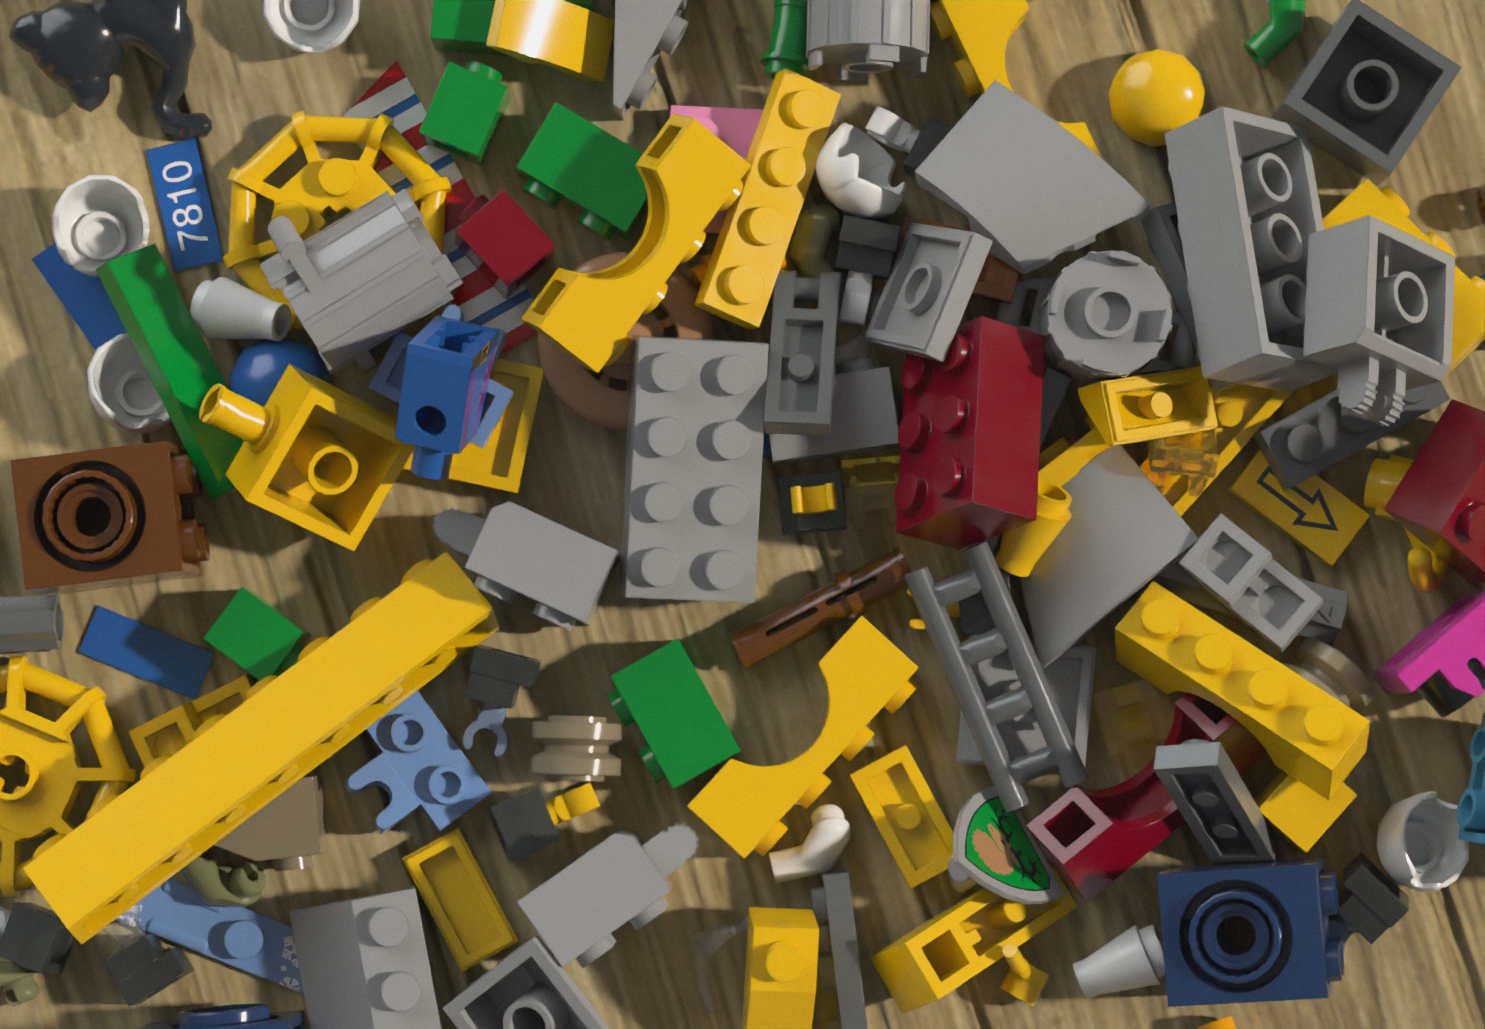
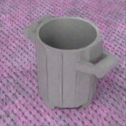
(868, 36)
(361, 278)
(1103, 319)

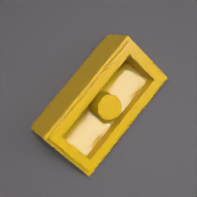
(1150, 406)

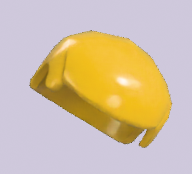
(1155, 95)

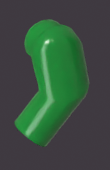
(1284, 26)

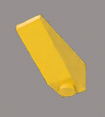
(961, 944)
(780, 968)

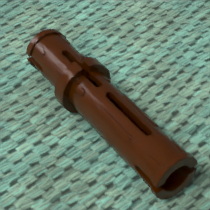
(752, 640)

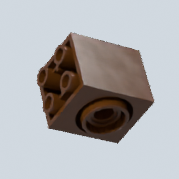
(150, 525)

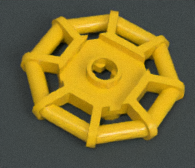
(323, 187)
(50, 761)

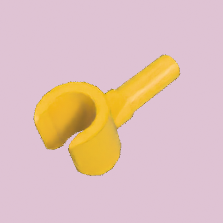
(1022, 979)

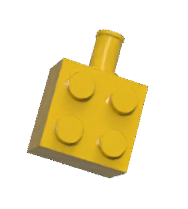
(311, 453)

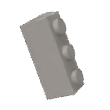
(366, 963)
(524, 993)

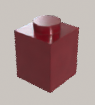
(502, 242)

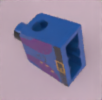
(444, 392)

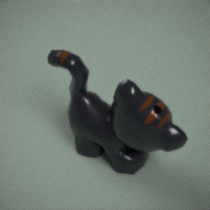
(82, 47)

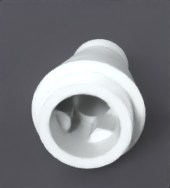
(236, 312)
(1124, 963)

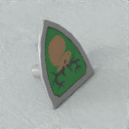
(999, 853)

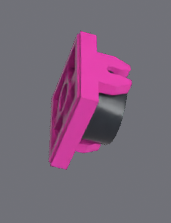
(1443, 659)

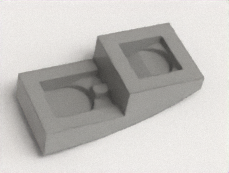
(1251, 582)

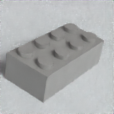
(1244, 231)
(693, 469)

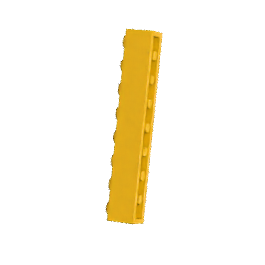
(261, 746)

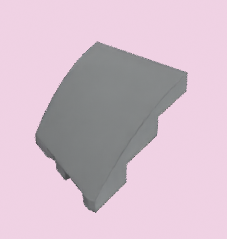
(1026, 181)
(1104, 554)

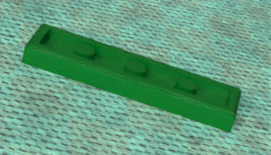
(172, 357)

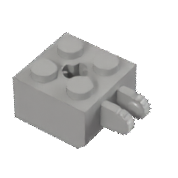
(1378, 313)
(533, 558)
(605, 889)

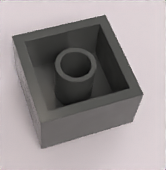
(1367, 91)

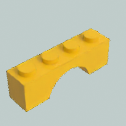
(980, 38)
(686, 182)
(860, 678)
(1292, 718)

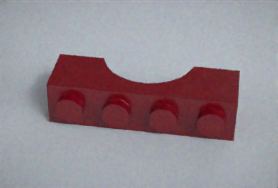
(1105, 831)

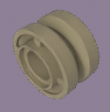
(1332, 673)
(576, 748)

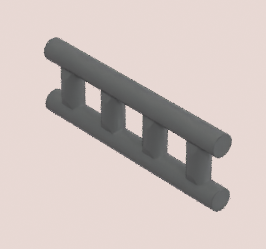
(1007, 637)

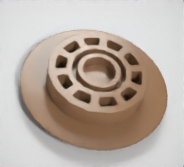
(594, 398)

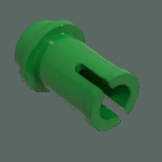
(787, 39)

